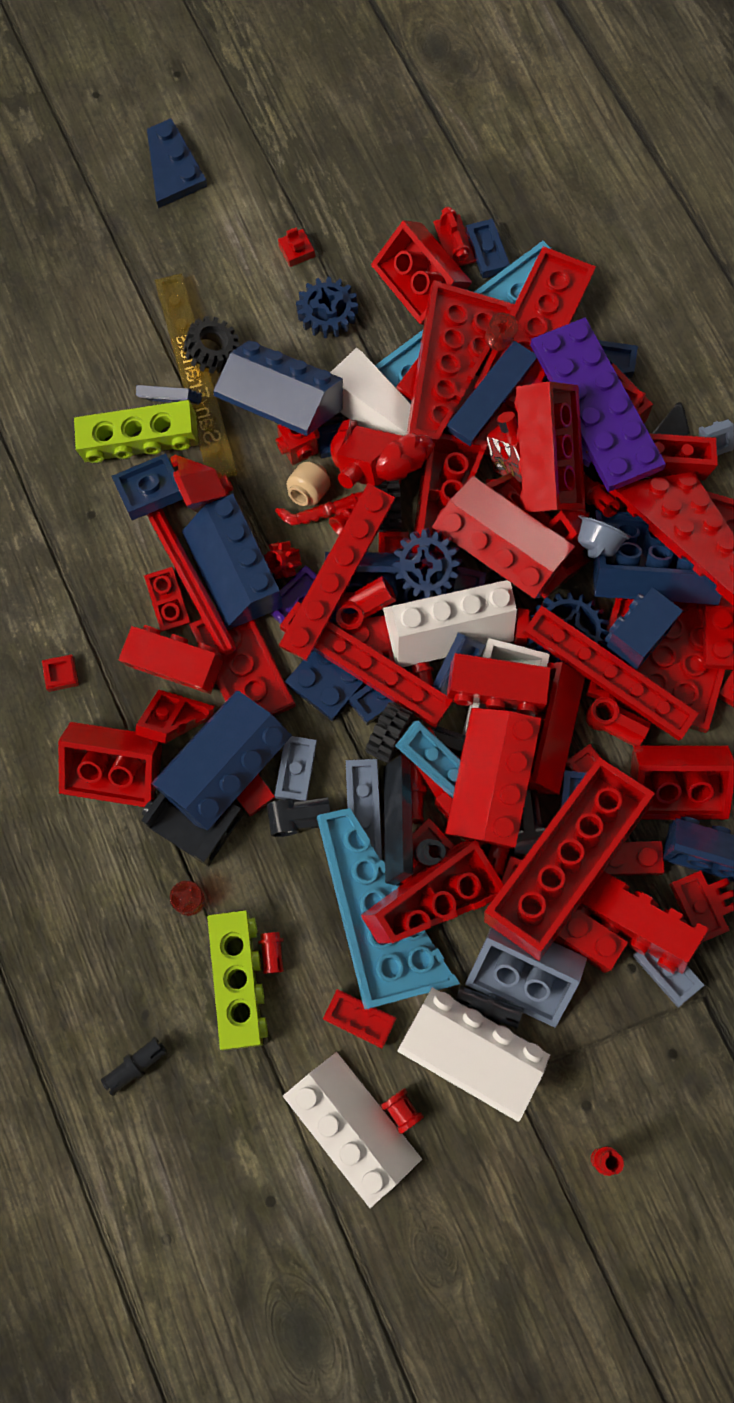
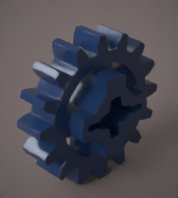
(324, 307)
(428, 550)

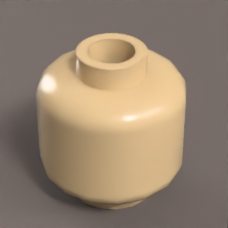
(308, 484)

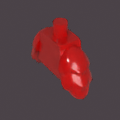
(376, 455)

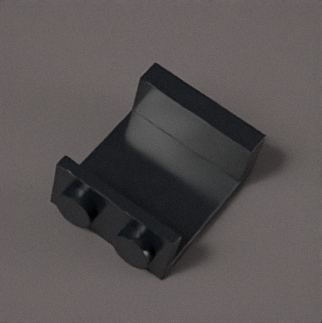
(175, 827)

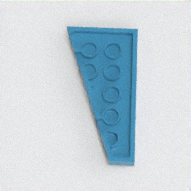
(382, 969)

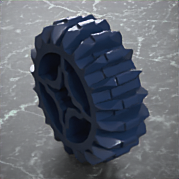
(576, 609)

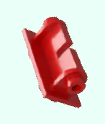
(454, 237)

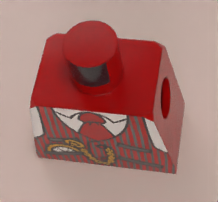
(504, 446)

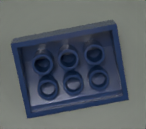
(646, 564)

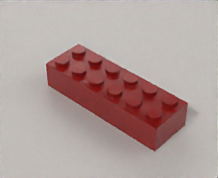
(568, 858)

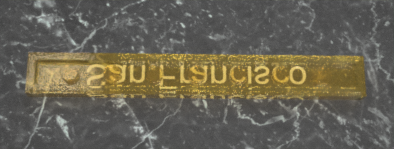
(210, 426)

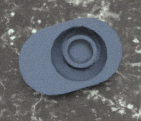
(600, 537)

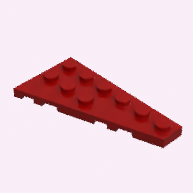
(449, 354)
(687, 523)

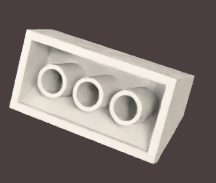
(429, 626)
(475, 1054)
(352, 1129)

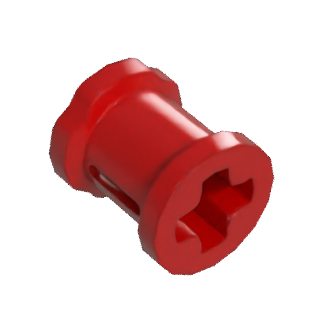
(402, 1110)

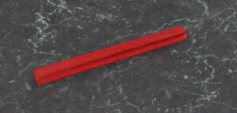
(192, 582)

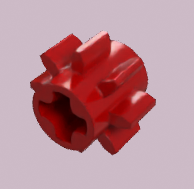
(282, 559)

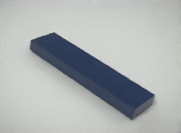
(491, 393)

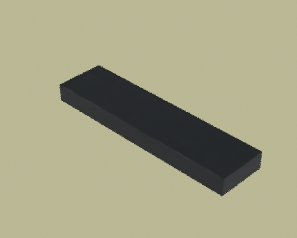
(398, 820)

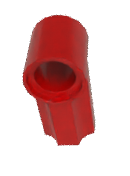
(366, 602)
(620, 724)

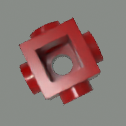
(296, 445)

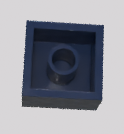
(642, 628)

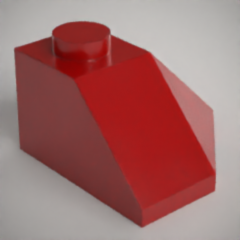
(199, 483)

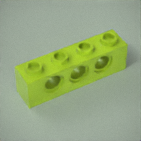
(123, 424)
(221, 931)

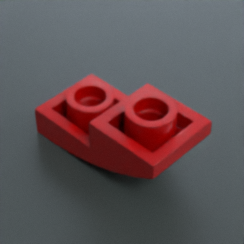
(167, 599)

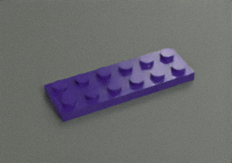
(609, 422)

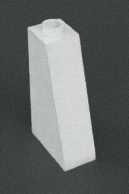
(371, 396)

